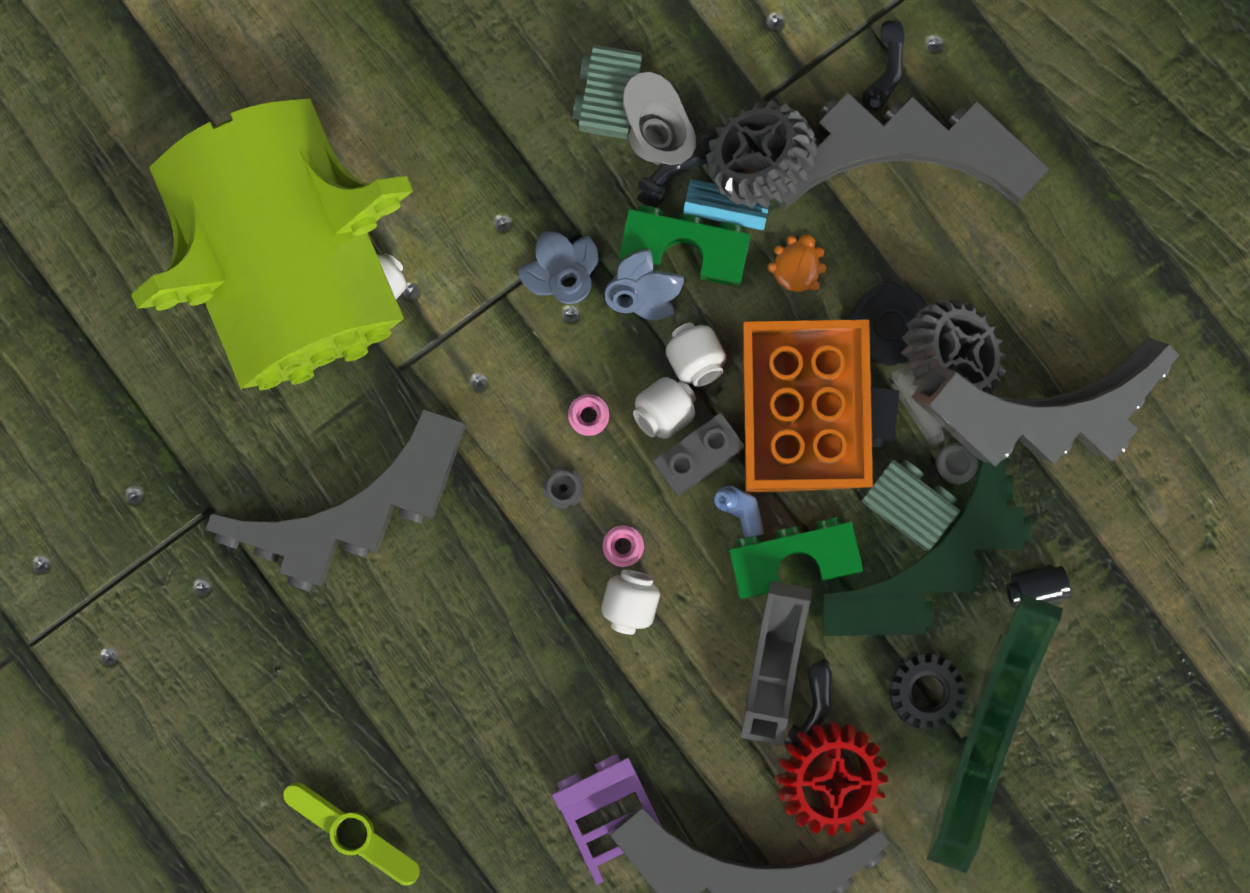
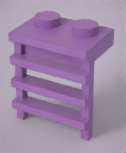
(583, 796)

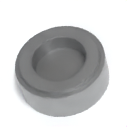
(956, 464)

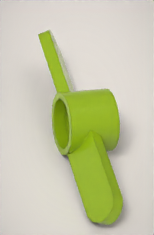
(374, 849)

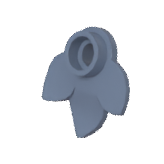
(556, 263)
(648, 288)

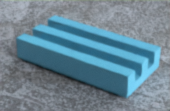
(707, 202)

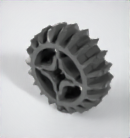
(767, 131)
(955, 339)

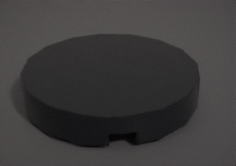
(888, 313)

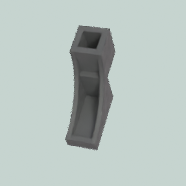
(775, 663)

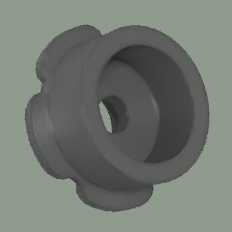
(560, 477)

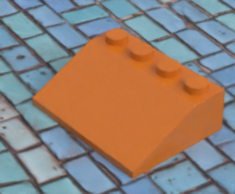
(807, 405)

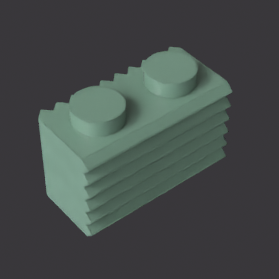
(601, 106)
(911, 504)

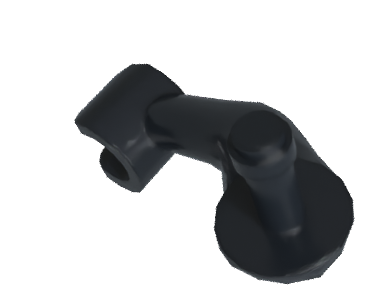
(879, 92)
(653, 192)
(820, 684)

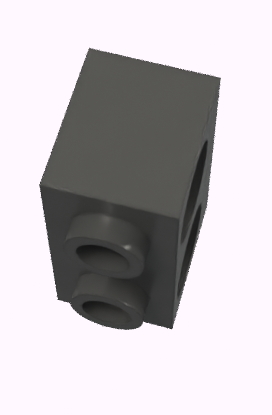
(698, 455)

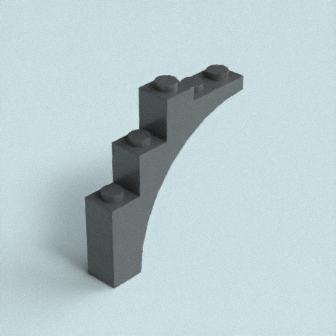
(972, 145)
(1047, 426)
(309, 543)
(680, 868)

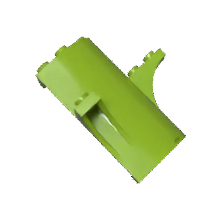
(275, 243)

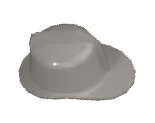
(657, 120)

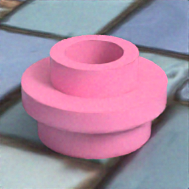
(588, 401)
(613, 536)

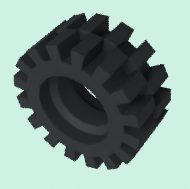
(952, 684)

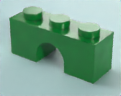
(721, 248)
(830, 548)

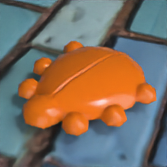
(798, 264)

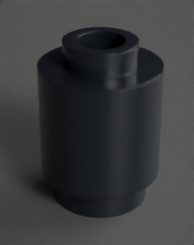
(1043, 583)

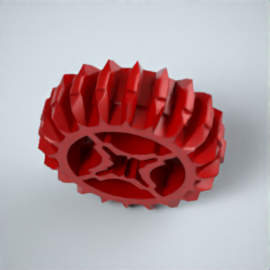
(834, 810)

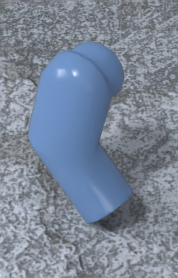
(742, 506)

